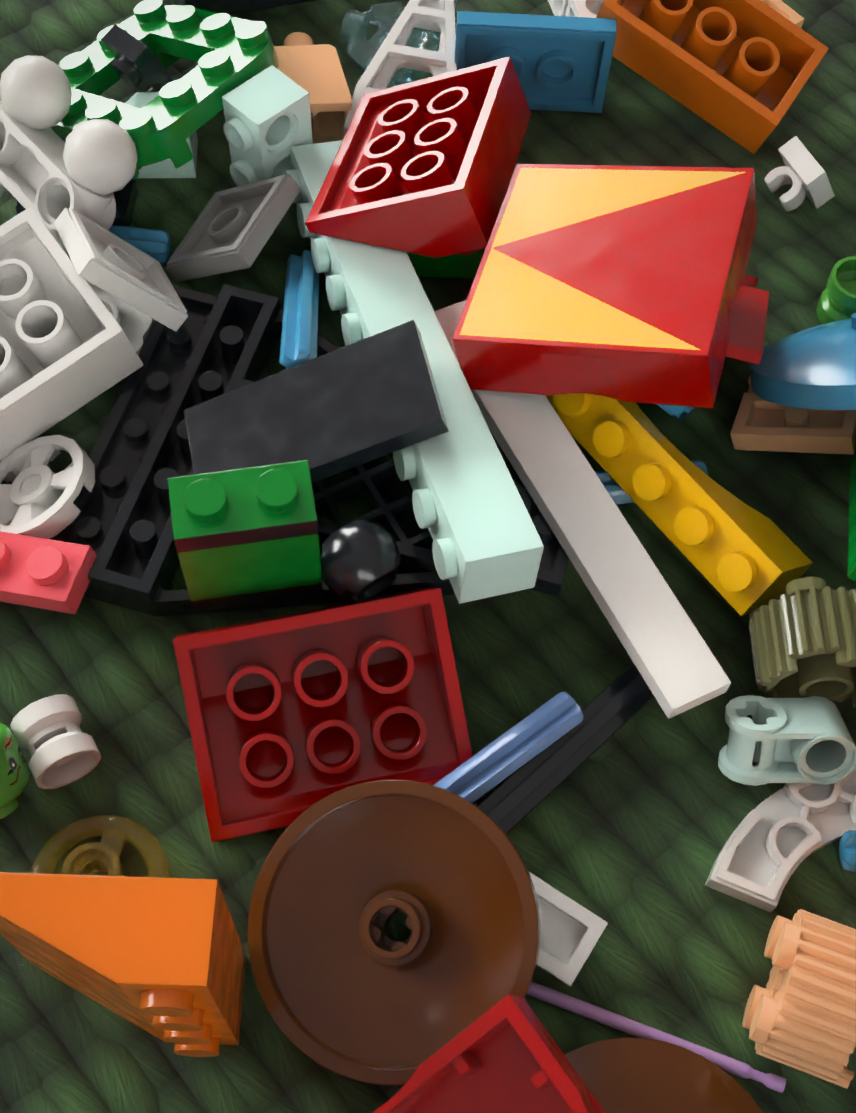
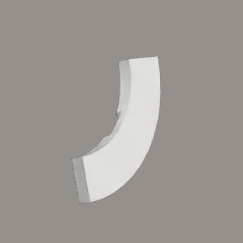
(780, 837)

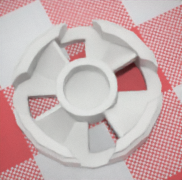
(39, 499)

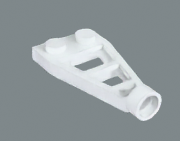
(394, 54)

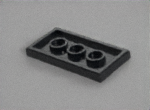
(324, 411)

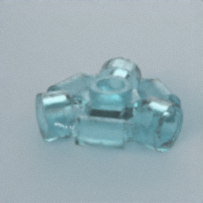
(356, 29)

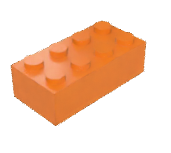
(719, 58)

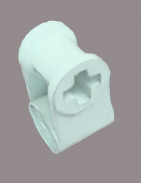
(789, 740)

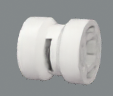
(55, 741)

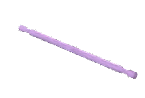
(643, 1031)

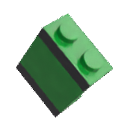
(247, 535)

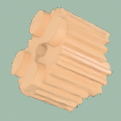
(810, 998)

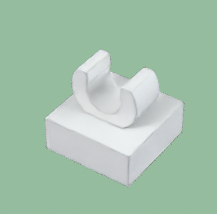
(803, 174)

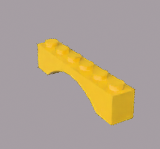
(717, 532)

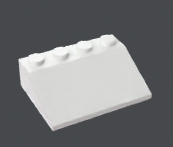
(54, 335)

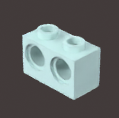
(264, 123)

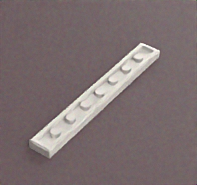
(600, 545)

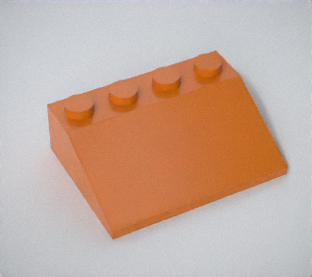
(137, 946)

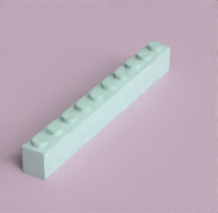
(459, 477)

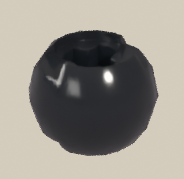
(359, 560)

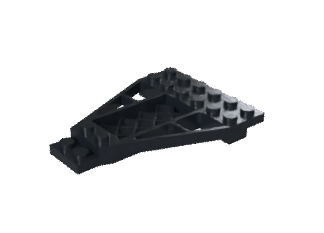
(147, 442)

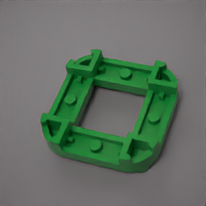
(227, 55)

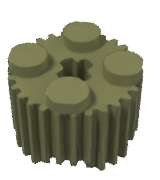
(806, 642)

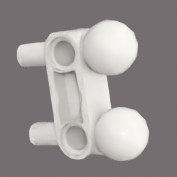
(44, 168)

